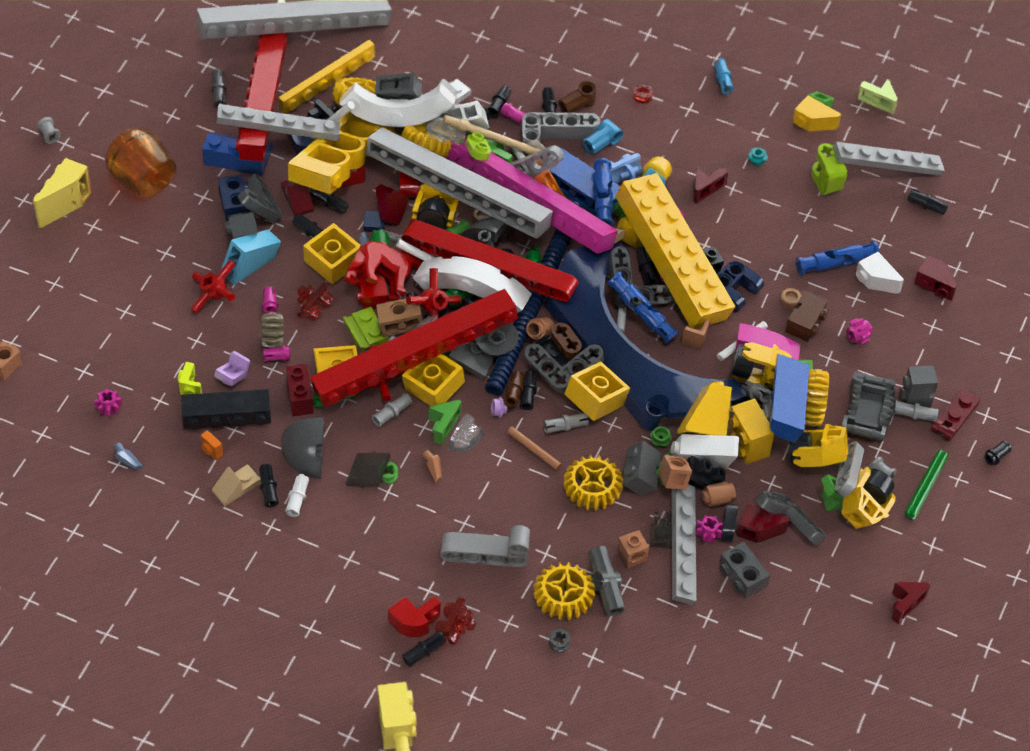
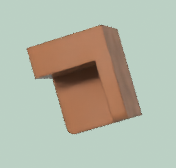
(695, 337)

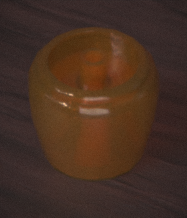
(140, 162)

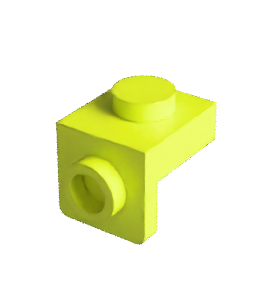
(186, 380)

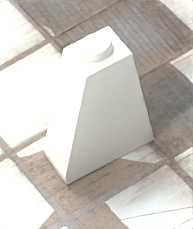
(716, 448)

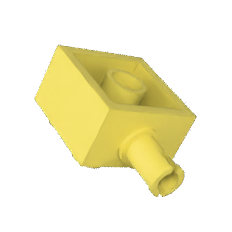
(396, 716)

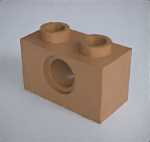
(398, 317)

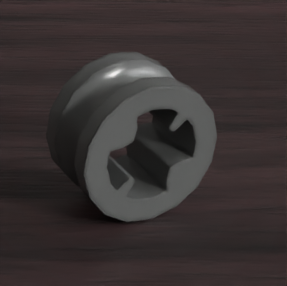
(559, 633)

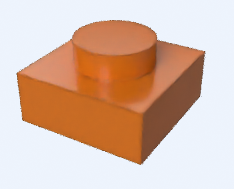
(211, 445)

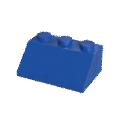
(221, 152)

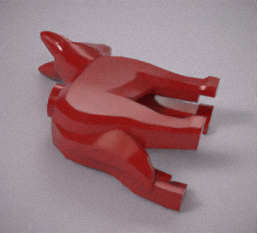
(385, 260)

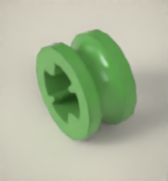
(390, 478)

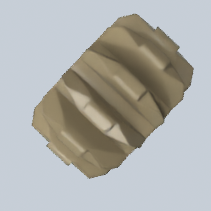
(272, 330)

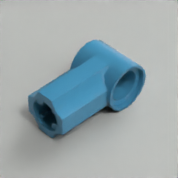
(606, 134)

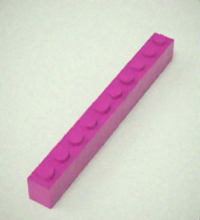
(566, 215)

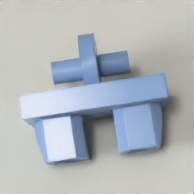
(626, 168)

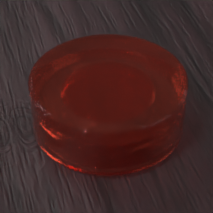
(643, 94)

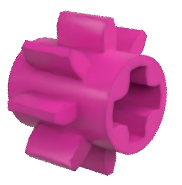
(859, 331)
(108, 402)
(709, 529)

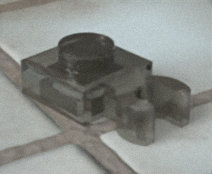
(661, 531)

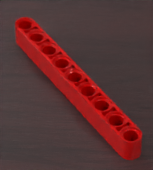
(527, 272)

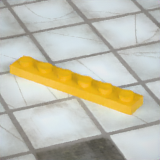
(326, 77)

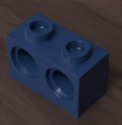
(229, 190)

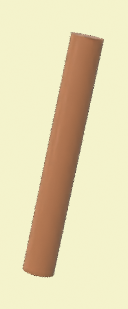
(534, 448)

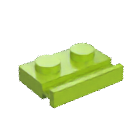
(365, 329)

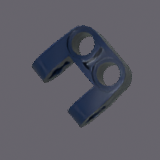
(738, 274)

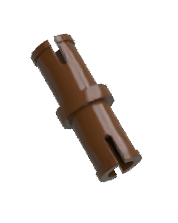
(514, 389)

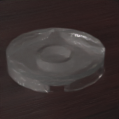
(444, 132)

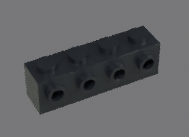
(226, 409)

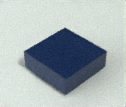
(373, 221)

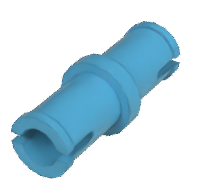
(723, 76)

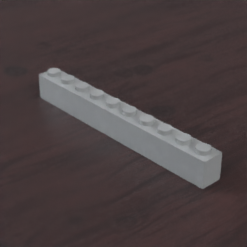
(290, 17)
(459, 182)

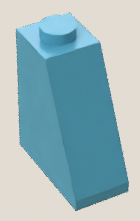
(250, 254)

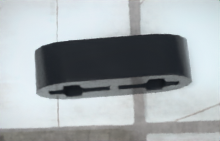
(729, 522)

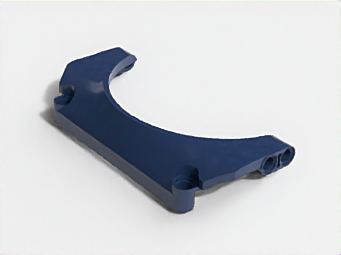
(654, 387)

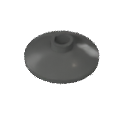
(507, 339)

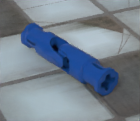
(603, 195)
(834, 258)
(649, 315)

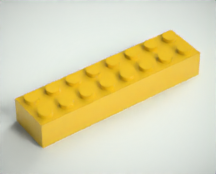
(674, 251)

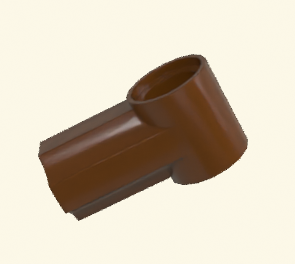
(582, 97)

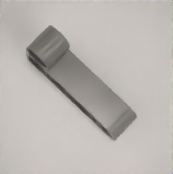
(558, 126)
(487, 549)

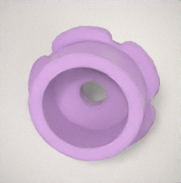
(498, 407)

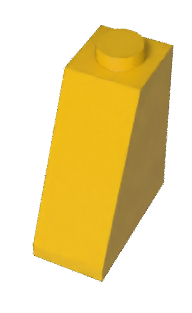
(709, 411)

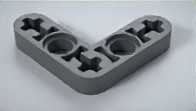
(260, 199)
(650, 290)
(564, 372)
(782, 504)

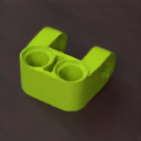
(831, 173)

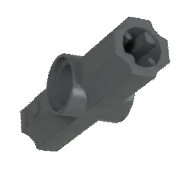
(606, 581)

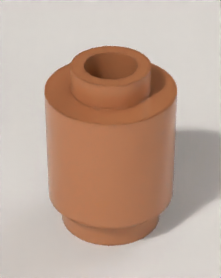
(539, 328)
(718, 494)

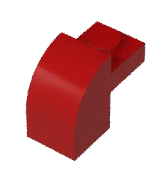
(413, 621)

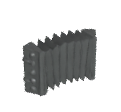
(869, 406)

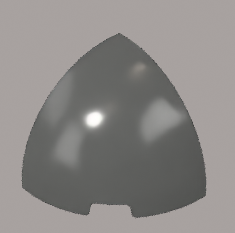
(499, 230)
(303, 446)

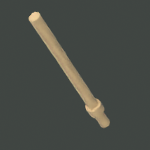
(464, 125)

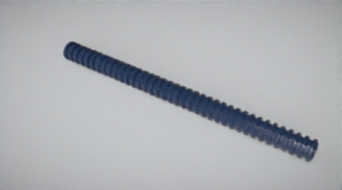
(505, 363)

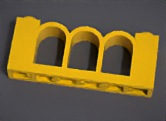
(329, 162)

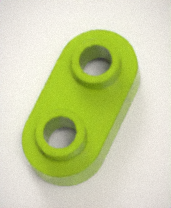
(478, 146)

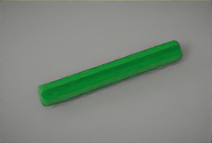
(926, 484)

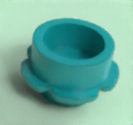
(757, 156)

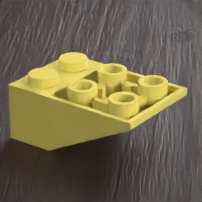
(62, 192)

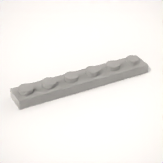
(278, 122)
(888, 158)
(684, 545)

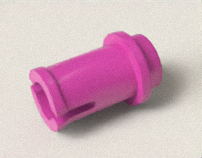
(512, 113)
(270, 303)
(274, 354)

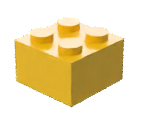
(330, 253)
(434, 380)
(597, 391)
(753, 431)

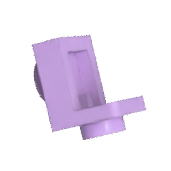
(234, 370)

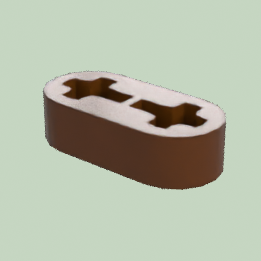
(568, 339)

